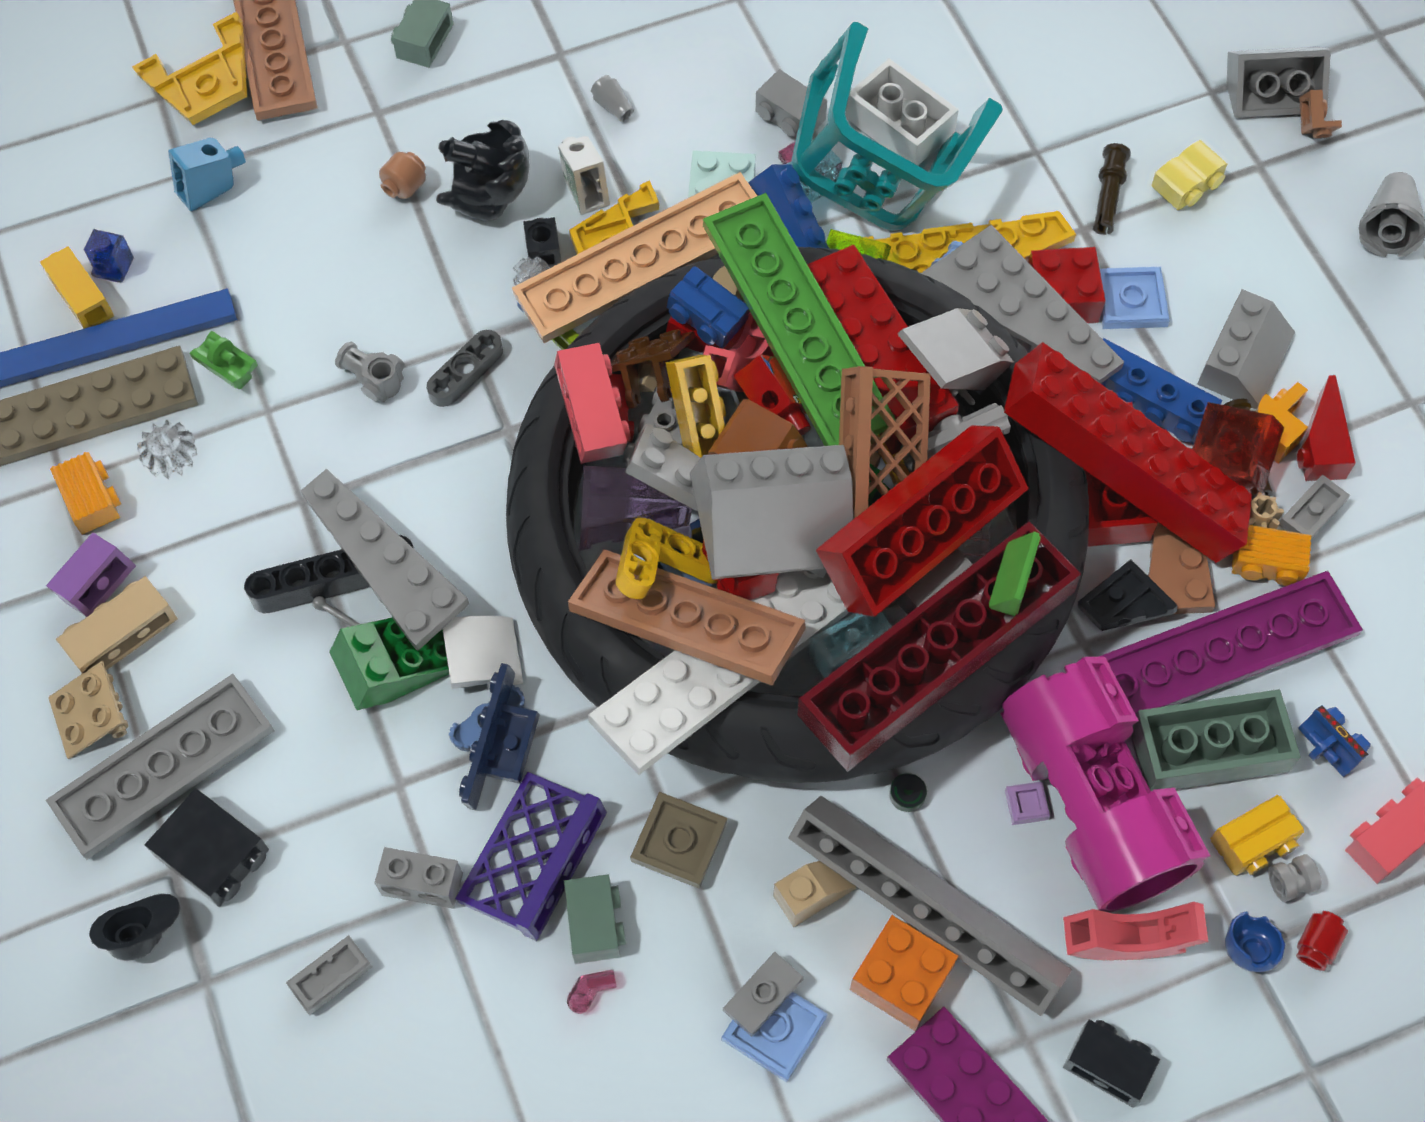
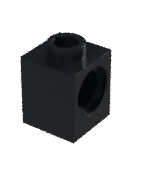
(542, 230)

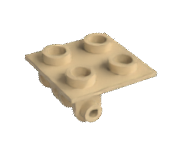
(87, 710)

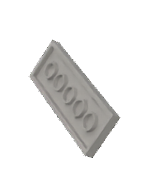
(159, 766)

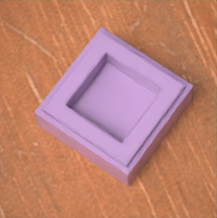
(1027, 803)

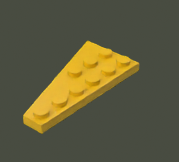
(1029, 233)

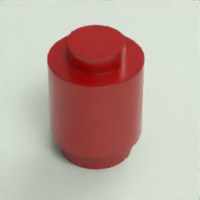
(1321, 940)

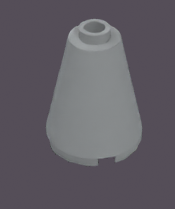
(1393, 218)

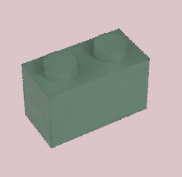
(422, 31)
(592, 918)

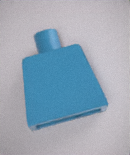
(203, 171)

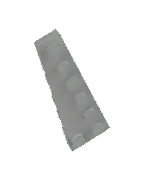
(667, 467)
(399, 576)

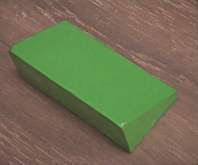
(1014, 574)

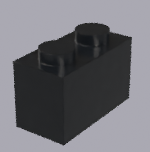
(1112, 1062)

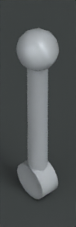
(320, 603)

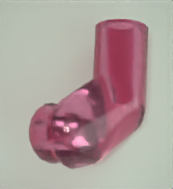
(586, 989)

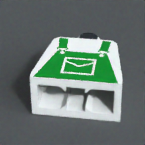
(581, 160)

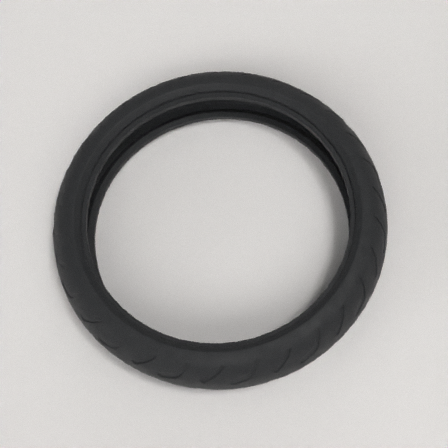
(761, 731)

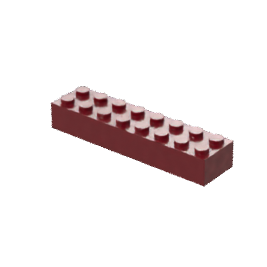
(929, 653)

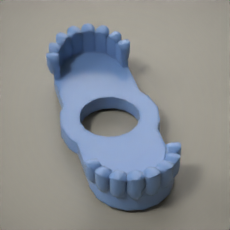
(469, 730)

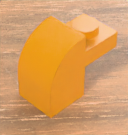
(1282, 408)

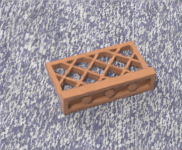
(856, 430)

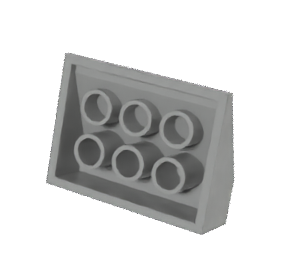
(771, 508)

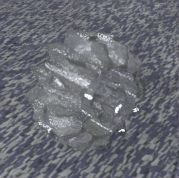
(167, 449)

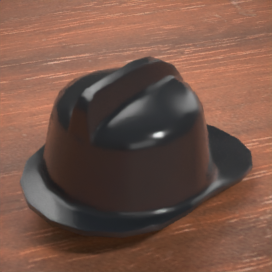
(135, 928)

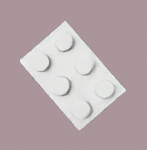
(901, 112)

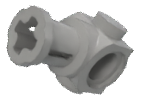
(369, 370)

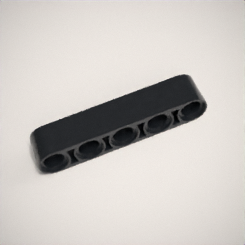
(314, 572)

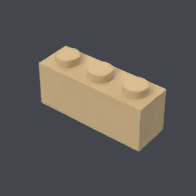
(117, 626)

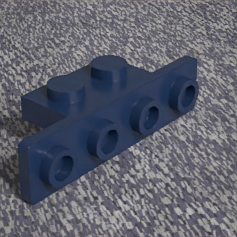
(502, 742)

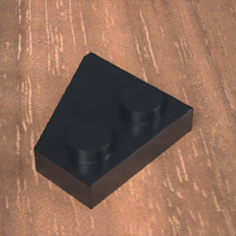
(1126, 599)

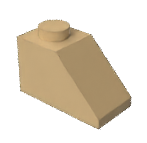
(810, 891)

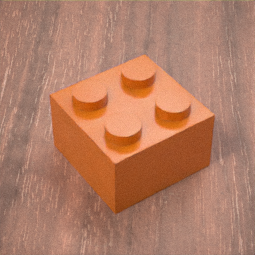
(903, 972)

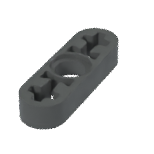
(462, 382)

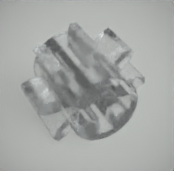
(529, 268)

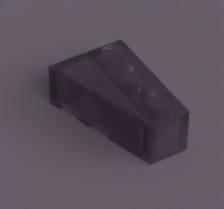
(616, 499)

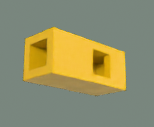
(77, 288)

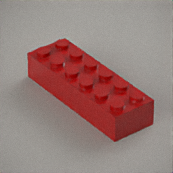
(873, 330)
(922, 520)

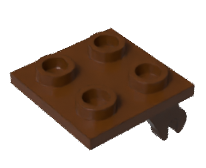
(657, 351)

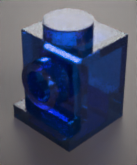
(108, 255)

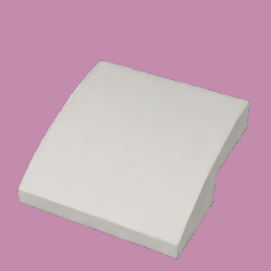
(478, 648)

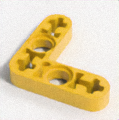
(655, 544)

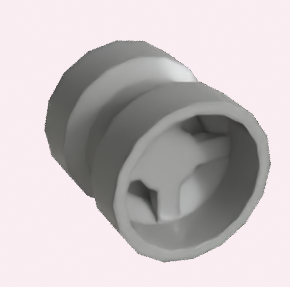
(1295, 877)

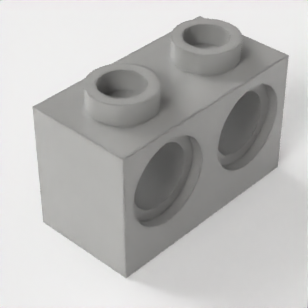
(418, 877)

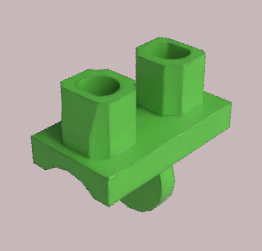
(225, 360)

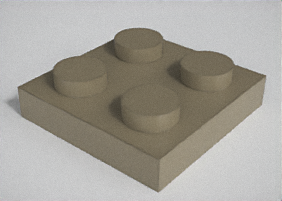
(679, 840)

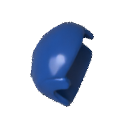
(1254, 943)

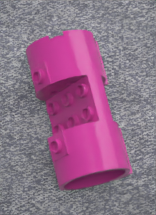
(1126, 836)

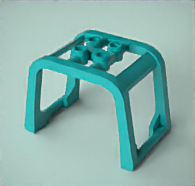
(944, 172)

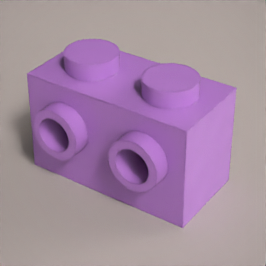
(91, 575)

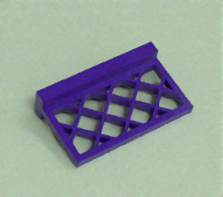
(561, 861)

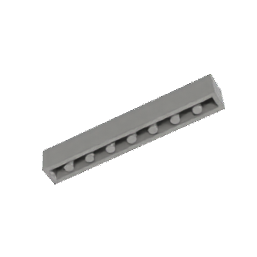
(930, 904)

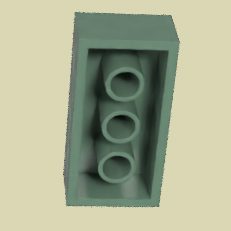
(1215, 741)

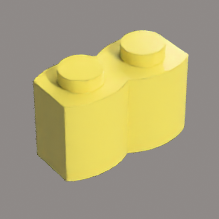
(1189, 175)

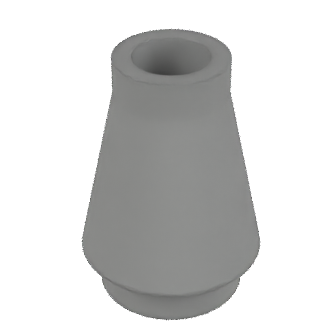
(609, 95)

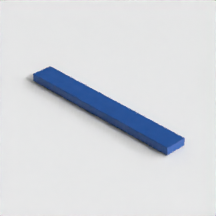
(116, 337)

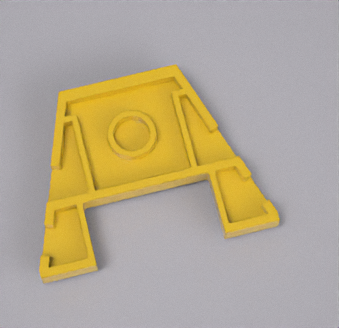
(207, 83)
(615, 219)

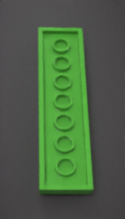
(788, 309)

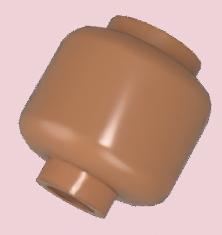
(402, 175)

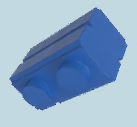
(707, 308)

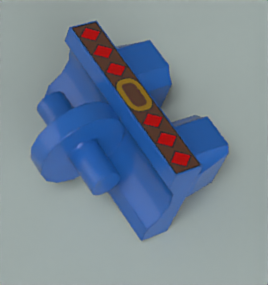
(1333, 741)

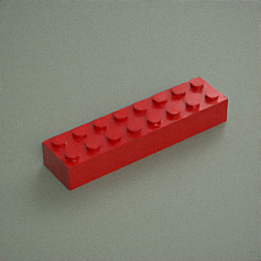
(1128, 452)

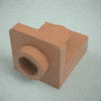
(1312, 112)

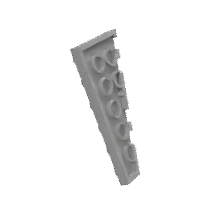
(1022, 301)

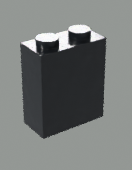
(207, 847)

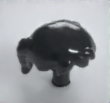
(487, 170)

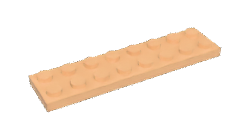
(616, 267)

